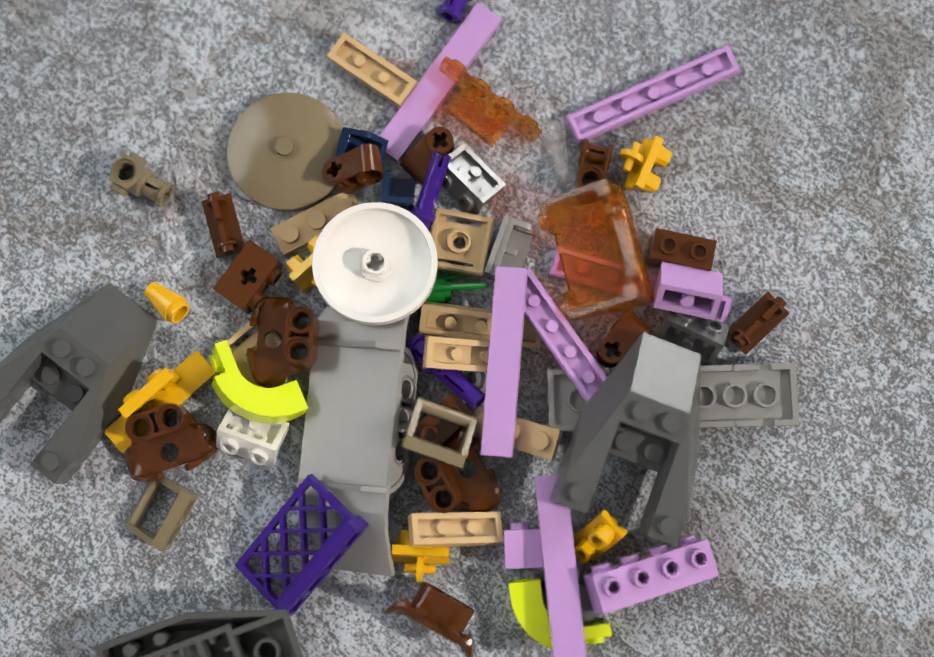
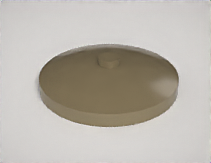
(281, 151)

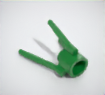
(443, 287)

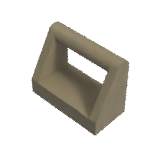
(433, 449)
(174, 519)

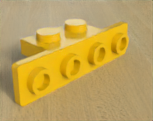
(162, 388)

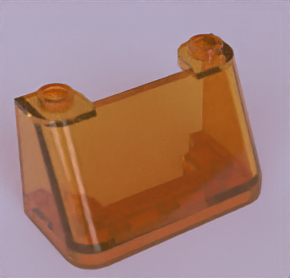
(597, 250)

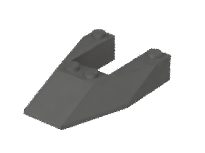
(87, 364)
(645, 416)
(210, 635)

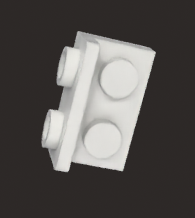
(250, 439)

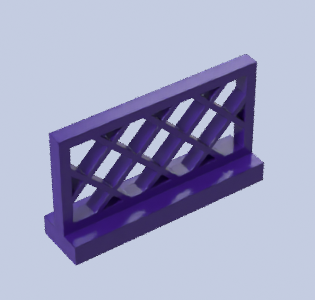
(323, 559)

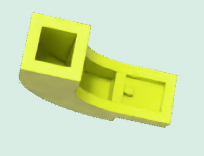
(249, 400)
(534, 618)

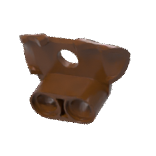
(273, 365)
(144, 457)
(476, 492)
(439, 613)

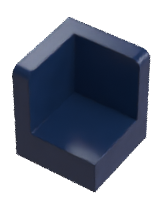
(352, 138)
(398, 191)

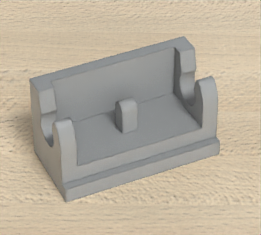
(510, 245)

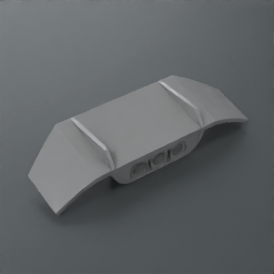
(355, 428)

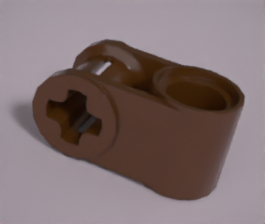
(419, 157)
(593, 162)
(358, 169)
(622, 337)

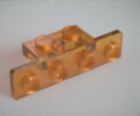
(482, 109)

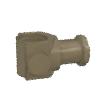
(140, 182)

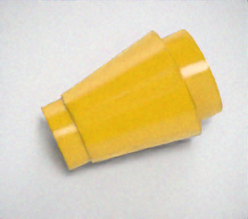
(167, 303)

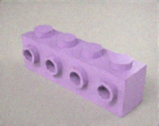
(650, 575)

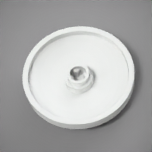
(375, 263)

